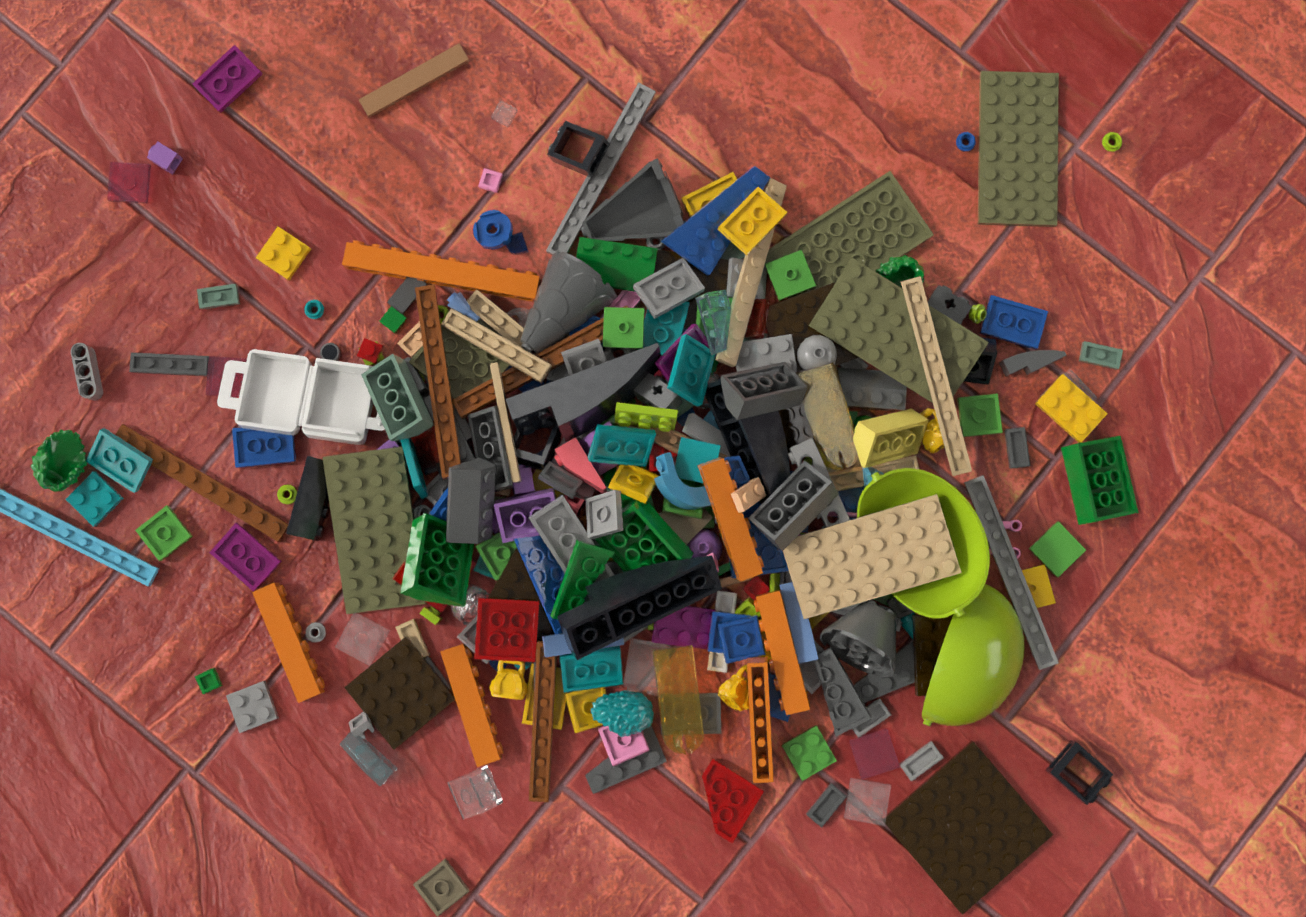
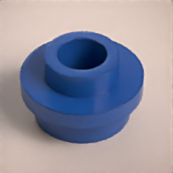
(965, 136)

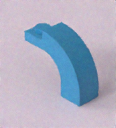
(675, 490)

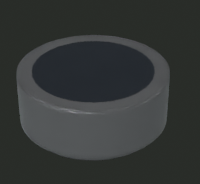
(330, 352)

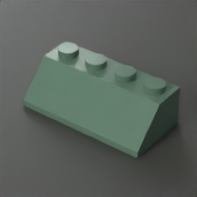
(397, 399)

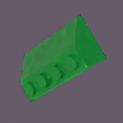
(617, 262)

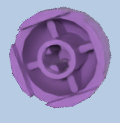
(705, 543)

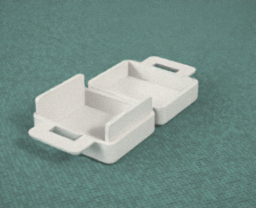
(288, 392)

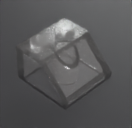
(475, 792)

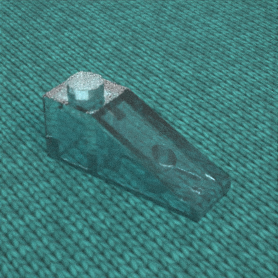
(715, 316)
(368, 758)

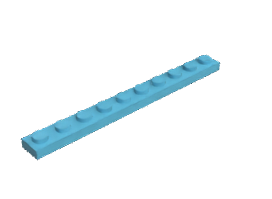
(77, 538)

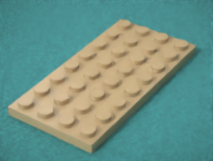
(871, 556)

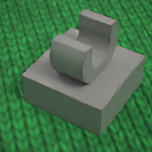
(360, 724)

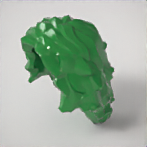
(901, 269)
(59, 461)

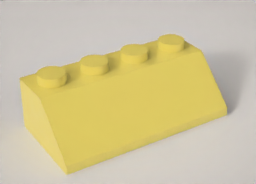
(889, 437)

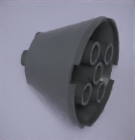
(865, 638)

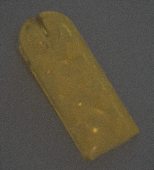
(829, 417)
(678, 698)

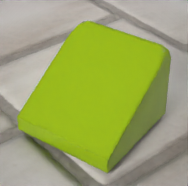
(774, 581)

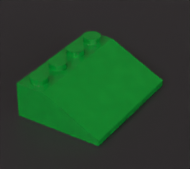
(1099, 480)
(644, 539)
(435, 567)

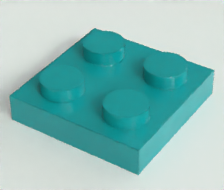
(94, 498)

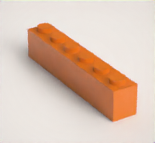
(732, 524)
(289, 642)
(782, 651)
(471, 705)
(760, 719)

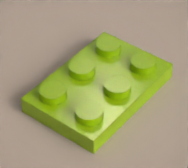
(645, 417)

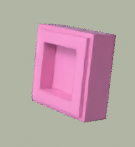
(490, 180)

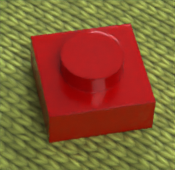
(370, 351)
(755, 587)

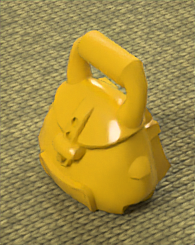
(932, 437)
(509, 682)
(735, 691)

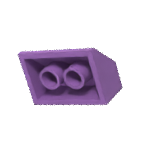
(514, 512)

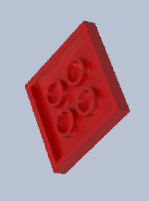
(506, 629)

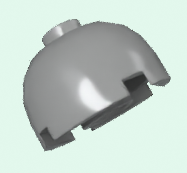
(816, 352)

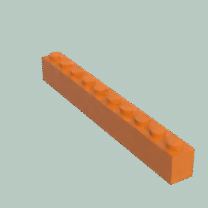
(441, 272)

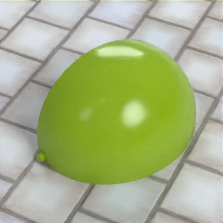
(966, 531)
(976, 662)

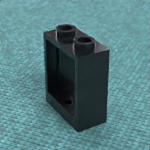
(593, 156)
(537, 461)
(1062, 761)

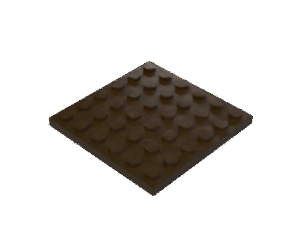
(967, 827)

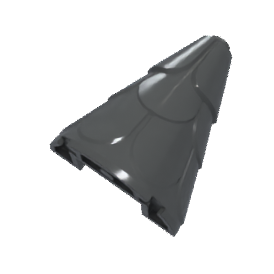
(638, 209)
(564, 301)

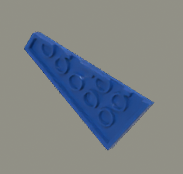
(699, 236)
(771, 555)
(544, 573)

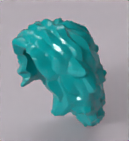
(623, 712)

